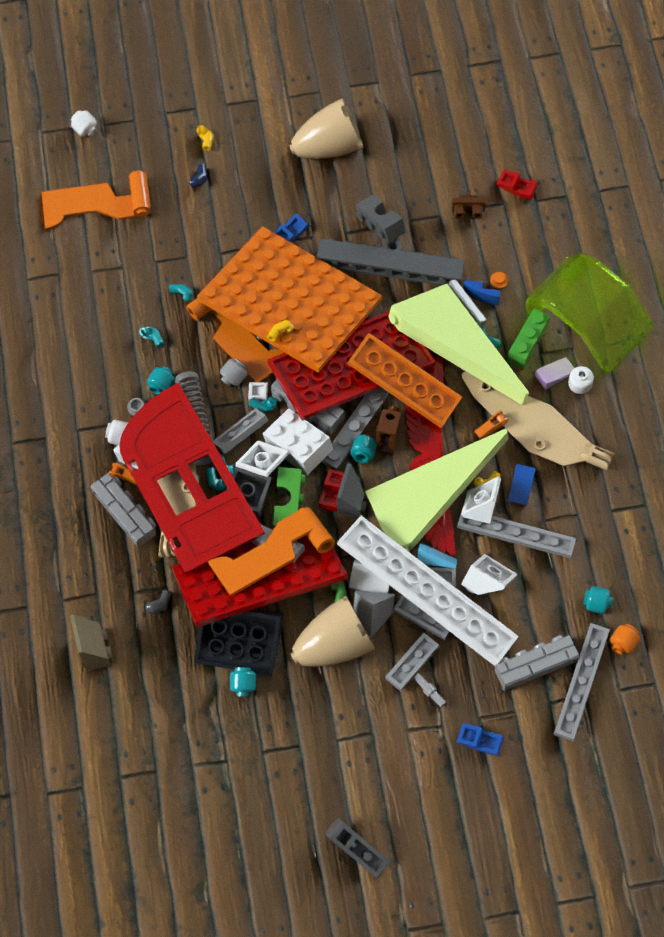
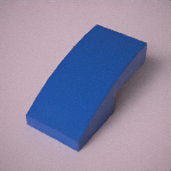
(293, 228)
(475, 291)
(521, 484)
(480, 740)

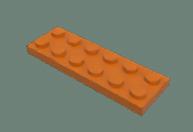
(404, 380)

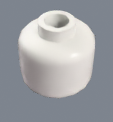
(83, 123)
(581, 380)
(114, 431)

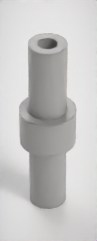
(429, 690)

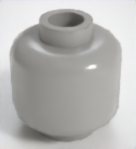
(233, 372)

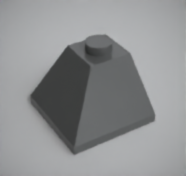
(351, 495)

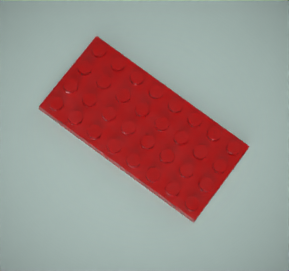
(337, 381)
(211, 602)

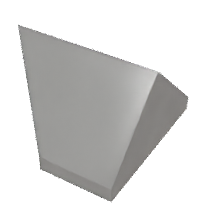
(373, 609)

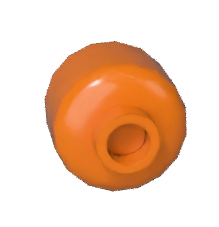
(624, 639)

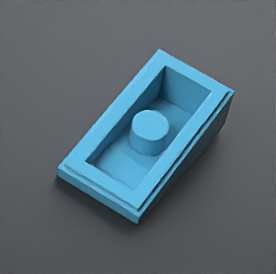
(434, 557)

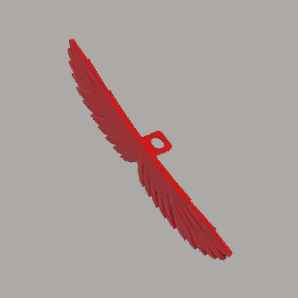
(427, 439)

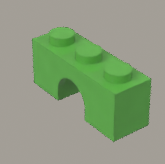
(526, 340)
(290, 480)

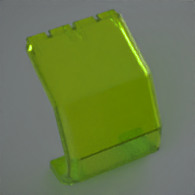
(595, 306)

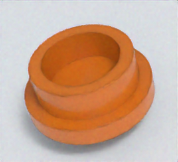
(499, 280)

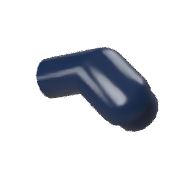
(200, 178)

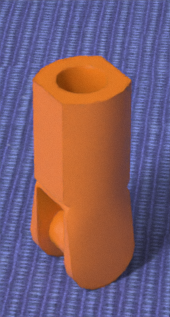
(488, 428)
(126, 476)

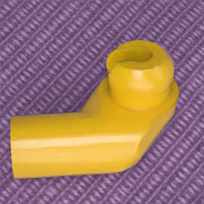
(207, 137)
(279, 327)

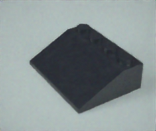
(241, 641)

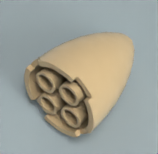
(327, 134)
(332, 637)

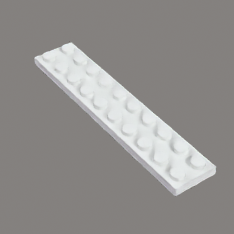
(428, 590)

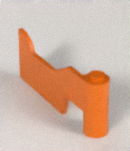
(97, 199)
(238, 343)
(272, 554)

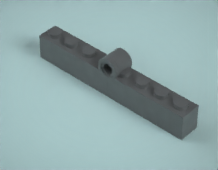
(390, 261)

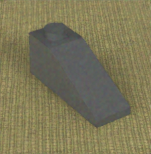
(357, 847)

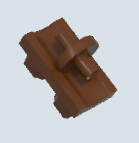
(468, 203)

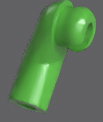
(340, 588)

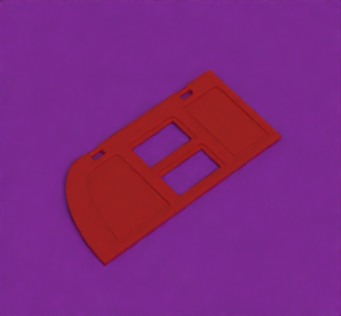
(167, 439)

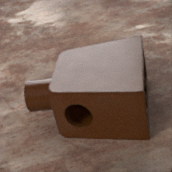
(388, 424)

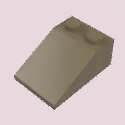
(91, 642)

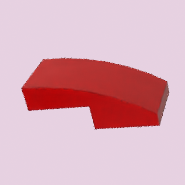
(516, 185)
(331, 488)

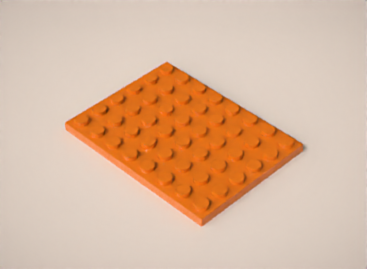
(281, 282)

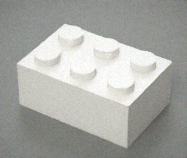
(304, 441)

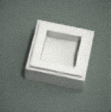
(258, 390)

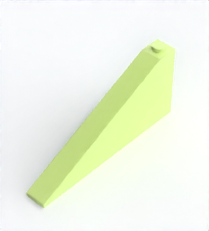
(448, 329)
(417, 499)

